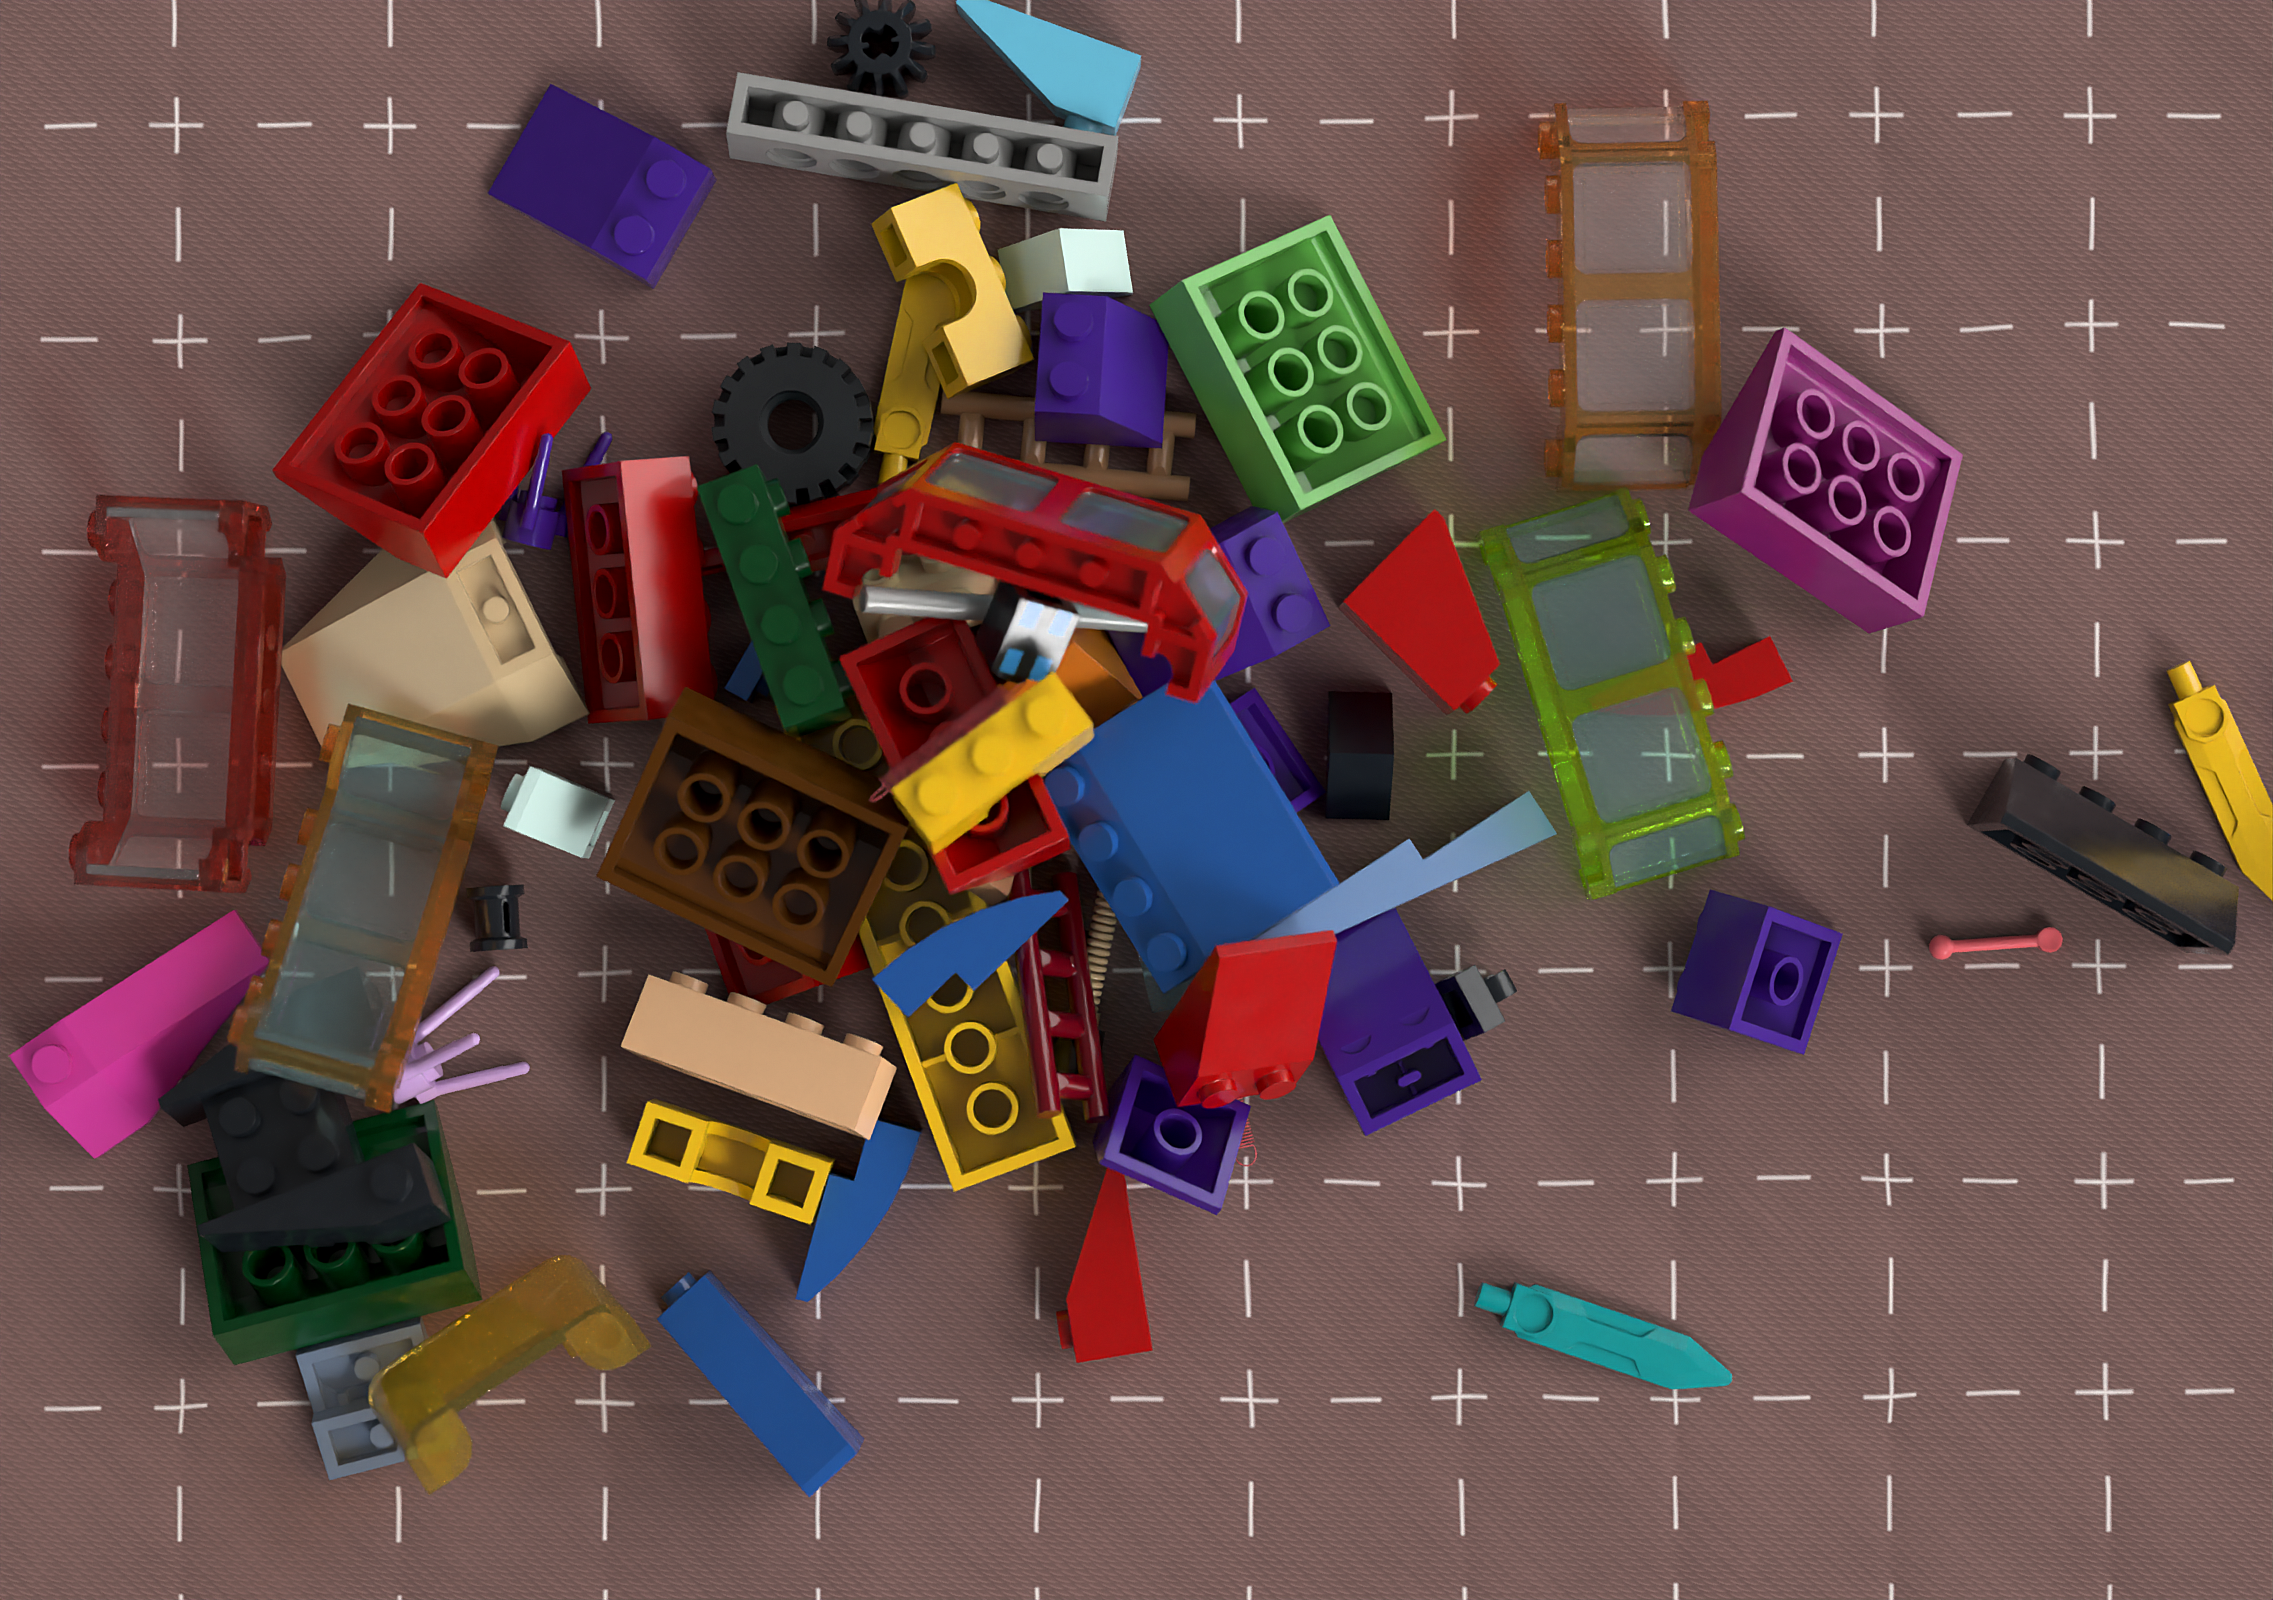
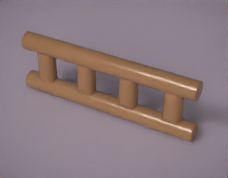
(1154, 483)

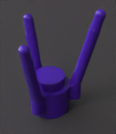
(532, 516)

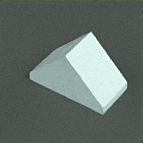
(1065, 264)

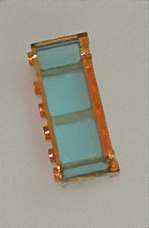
(365, 907)

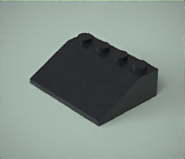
(2108, 857)

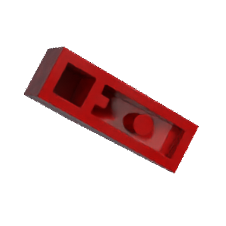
(1106, 1289)

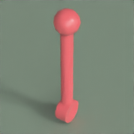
(2046, 939)

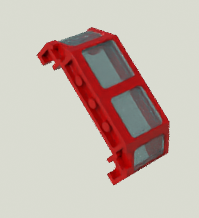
(1060, 541)

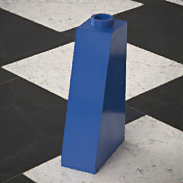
(759, 1381)

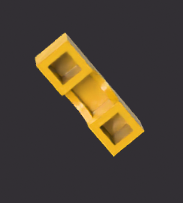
(942, 239)
(977, 770)
(731, 1160)

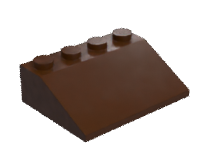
(756, 837)

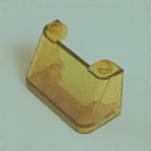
(433, 1381)

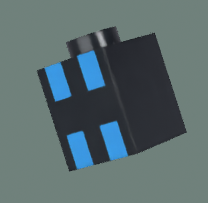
(1025, 632)

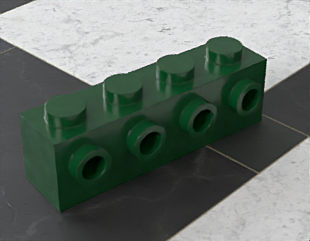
(774, 601)

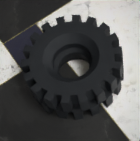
(805, 376)

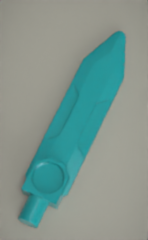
(1603, 1336)

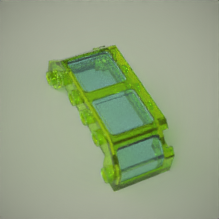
(1614, 692)

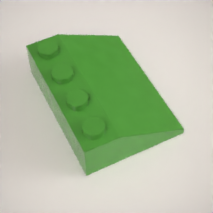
(1297, 370)

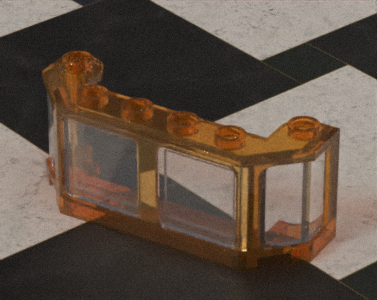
(1632, 295)

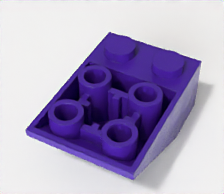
(1389, 1027)

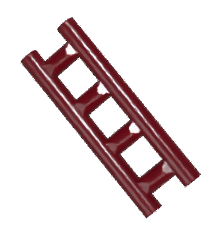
(1044, 1024)

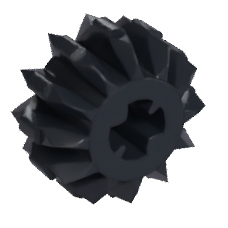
(884, 69)

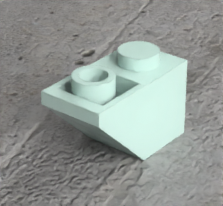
(556, 811)

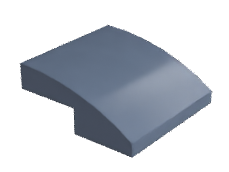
(337, 1387)

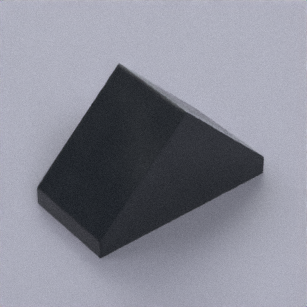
(1359, 755)

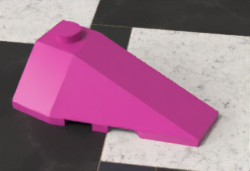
(136, 1041)

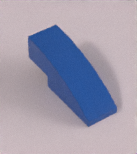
(967, 947)
(857, 1204)

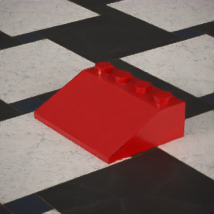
(435, 427)

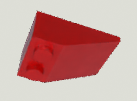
(1248, 1020)

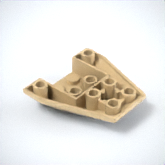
(436, 651)

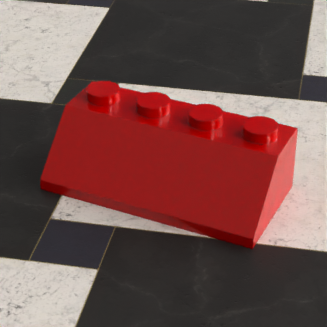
(638, 587)
(914, 689)

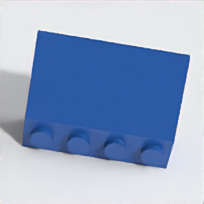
(1185, 831)

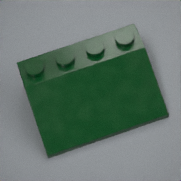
(312, 1295)

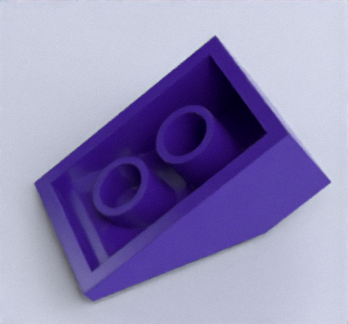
(603, 185)
(1278, 607)

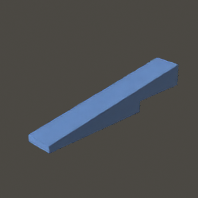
(1405, 875)

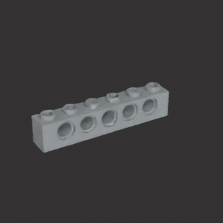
(921, 146)

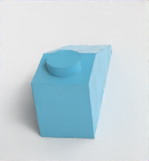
(1066, 70)

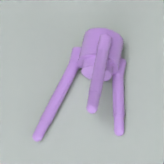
(425, 1063)

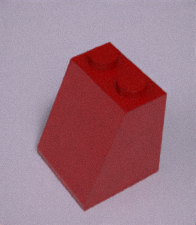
(1427, 618)

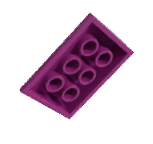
(1830, 486)

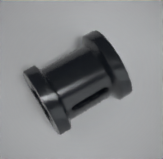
(496, 918)

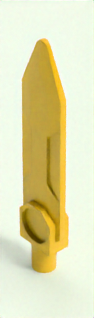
(910, 378)
(2225, 774)

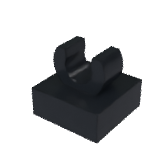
(1474, 999)

